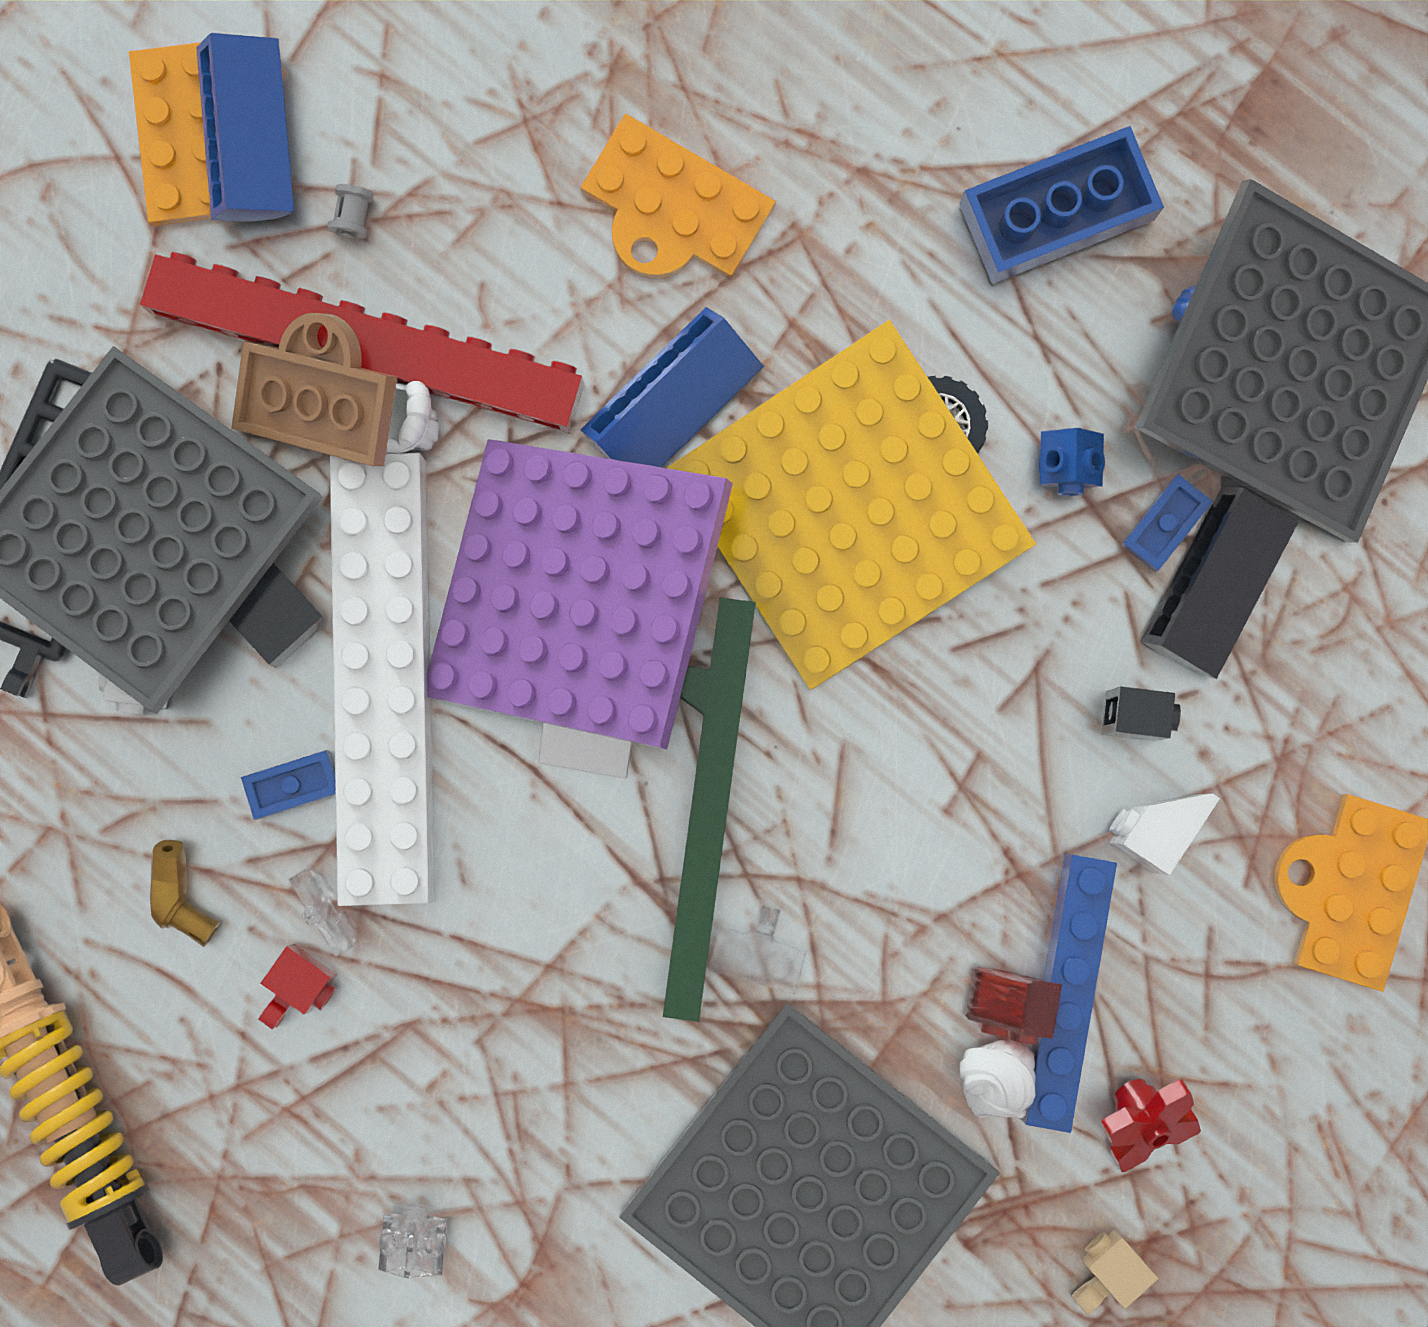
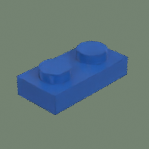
(1166, 523)
(290, 784)

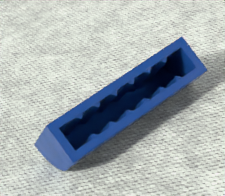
(244, 127)
(674, 393)

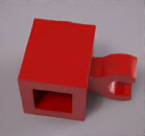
(298, 983)

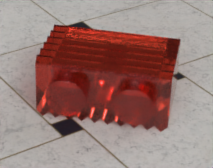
(1014, 1004)

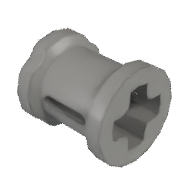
(350, 211)

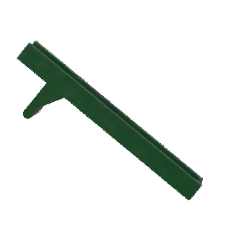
(719, 698)

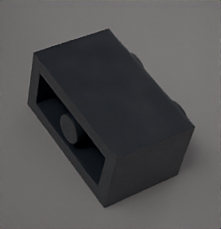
(1140, 714)

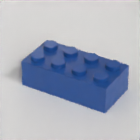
(1061, 204)

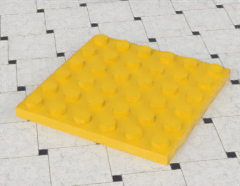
(856, 505)

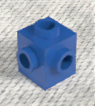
(1071, 460)

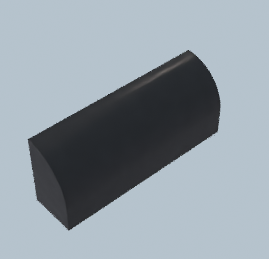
(1219, 581)
(276, 617)

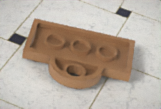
(315, 393)

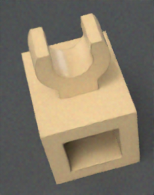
(1116, 1272)

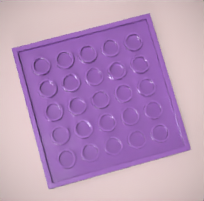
(578, 591)

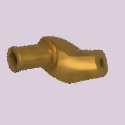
(169, 894)

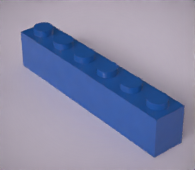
(1075, 963)

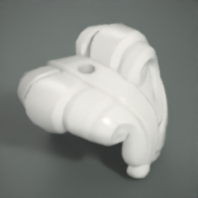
(412, 419)
(999, 1079)

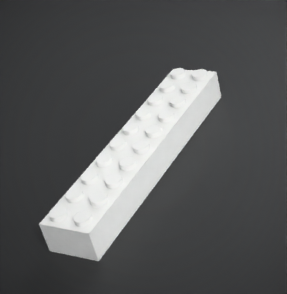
(382, 681)

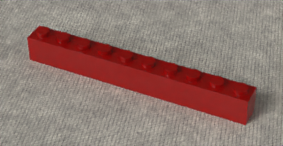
(446, 366)

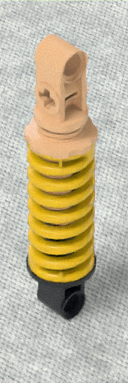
(66, 1114)

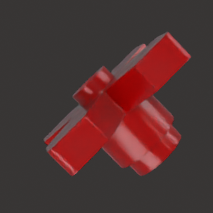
(1148, 1121)

